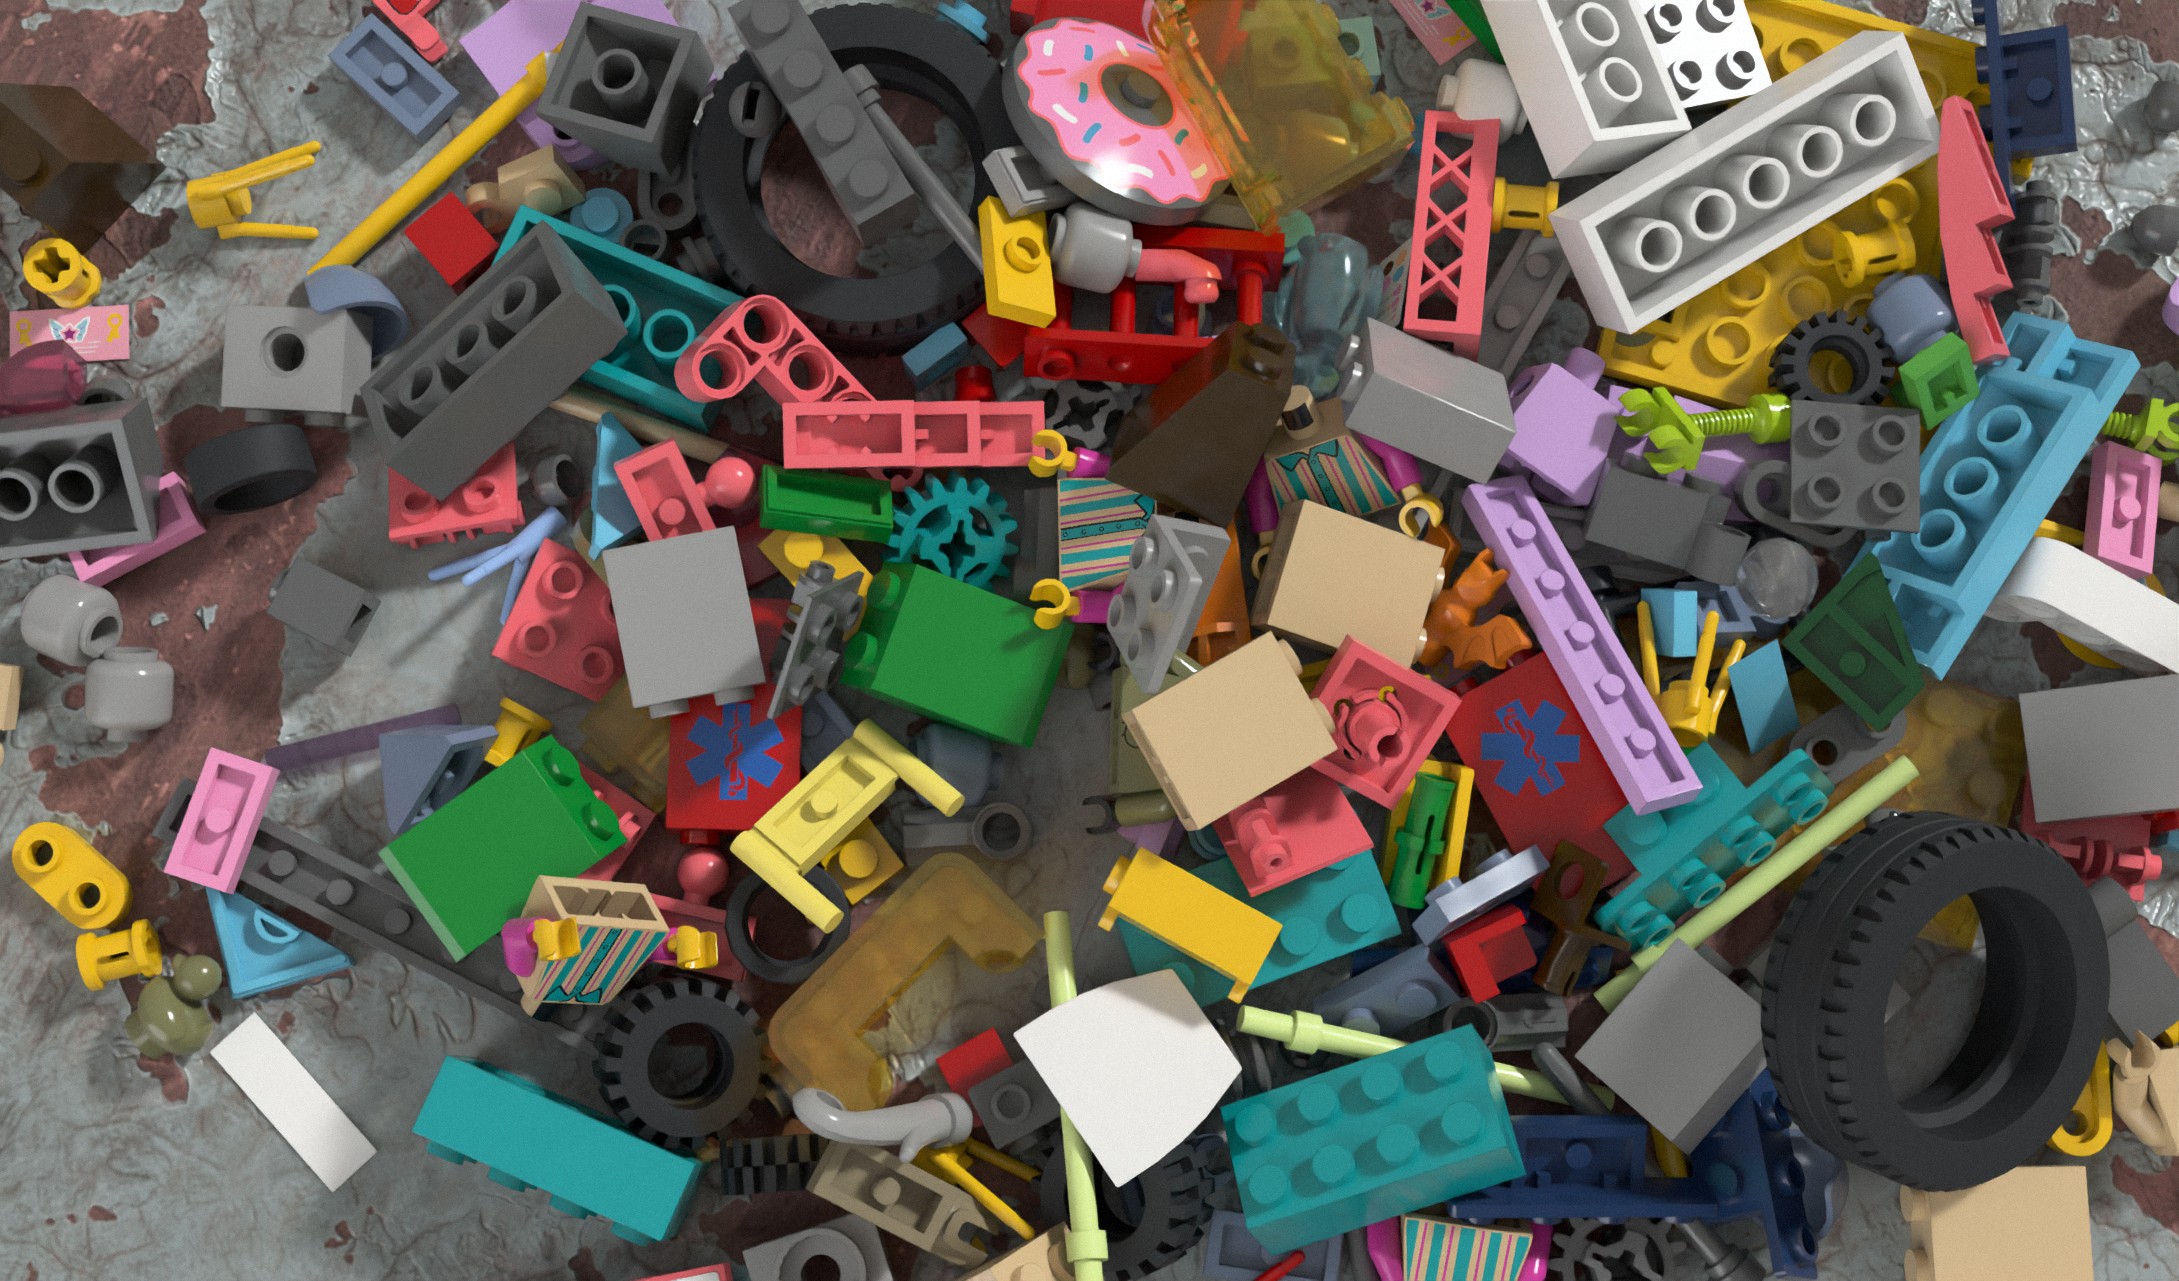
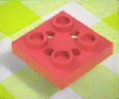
(1388, 734)

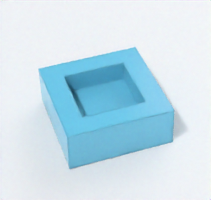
(935, 356)
(1673, 620)

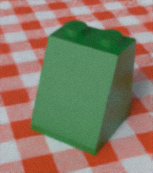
(955, 654)
(486, 847)

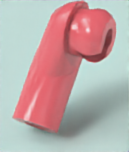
(1181, 266)

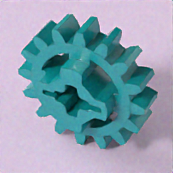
(944, 510)

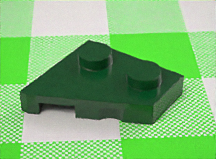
(1860, 646)

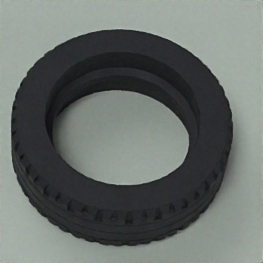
(855, 316)
(2034, 1024)

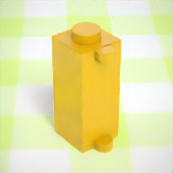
(1190, 917)

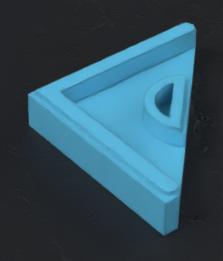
(612, 511)
(266, 949)

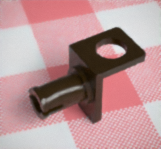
(1575, 931)

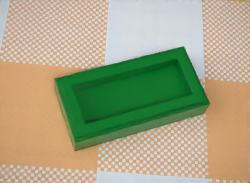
(825, 504)

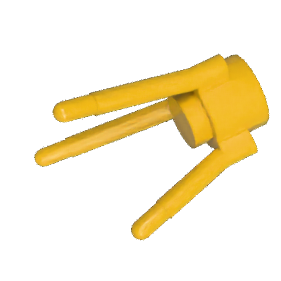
(225, 195)
(1686, 703)
(953, 1165)

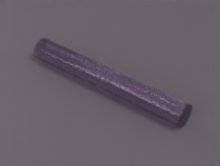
(354, 739)

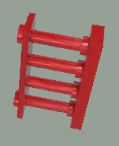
(1246, 264)

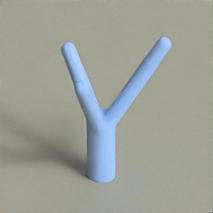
(518, 549)

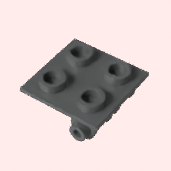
(2024, 248)
(1855, 467)
(807, 651)

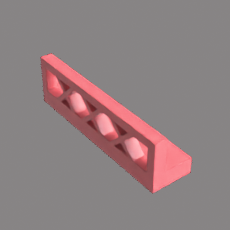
(1473, 243)

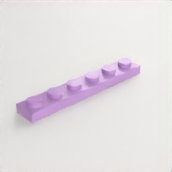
(1581, 646)

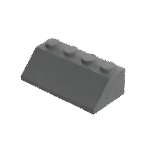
(490, 363)
(78, 479)

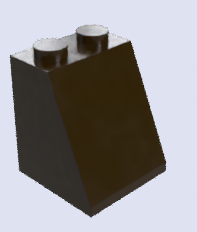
(69, 162)
(1207, 424)

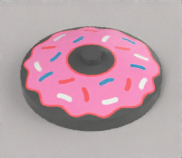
(1110, 122)

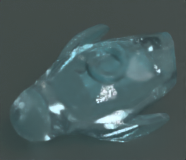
(1325, 304)

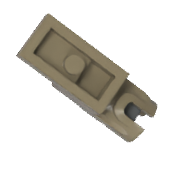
(903, 1201)

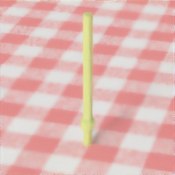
(1765, 876)
(1307, 1033)
(1086, 1243)

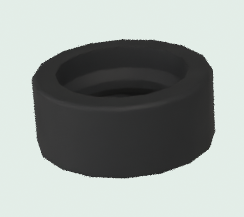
(250, 469)
(761, 964)

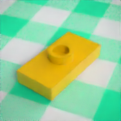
(1016, 264)

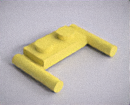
(827, 808)

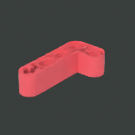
(769, 366)

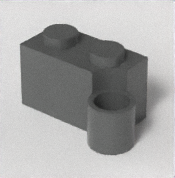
(1665, 519)
(2141, 981)

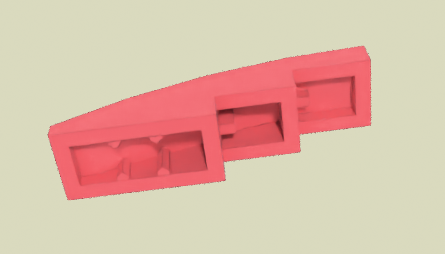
(1969, 207)
(910, 434)

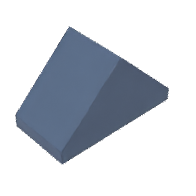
(429, 768)

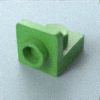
(1937, 381)

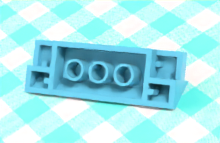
(1995, 479)

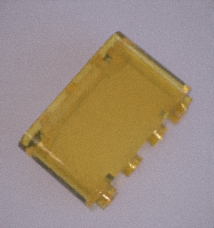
(1278, 101)
(936, 907)

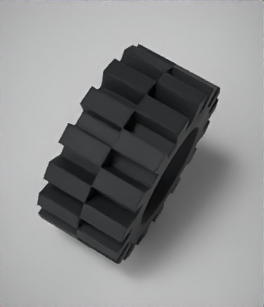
(1835, 335)
(770, 1163)

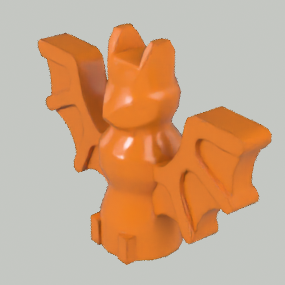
(1455, 611)

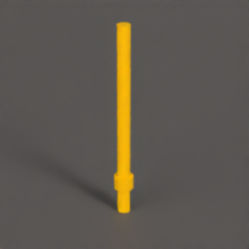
(441, 166)

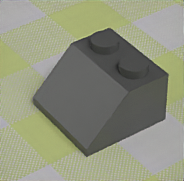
(627, 87)

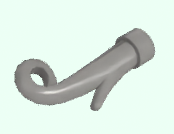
(931, 1122)

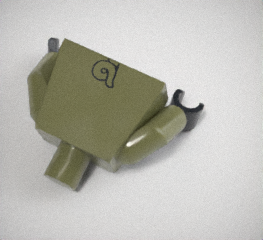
(1129, 773)

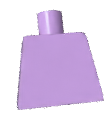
(1560, 428)

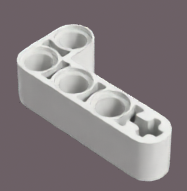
(2091, 607)

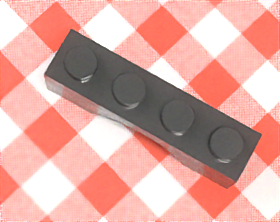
(827, 116)

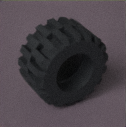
(721, 1096)
(1171, 1217)

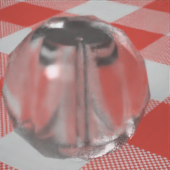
(1777, 578)

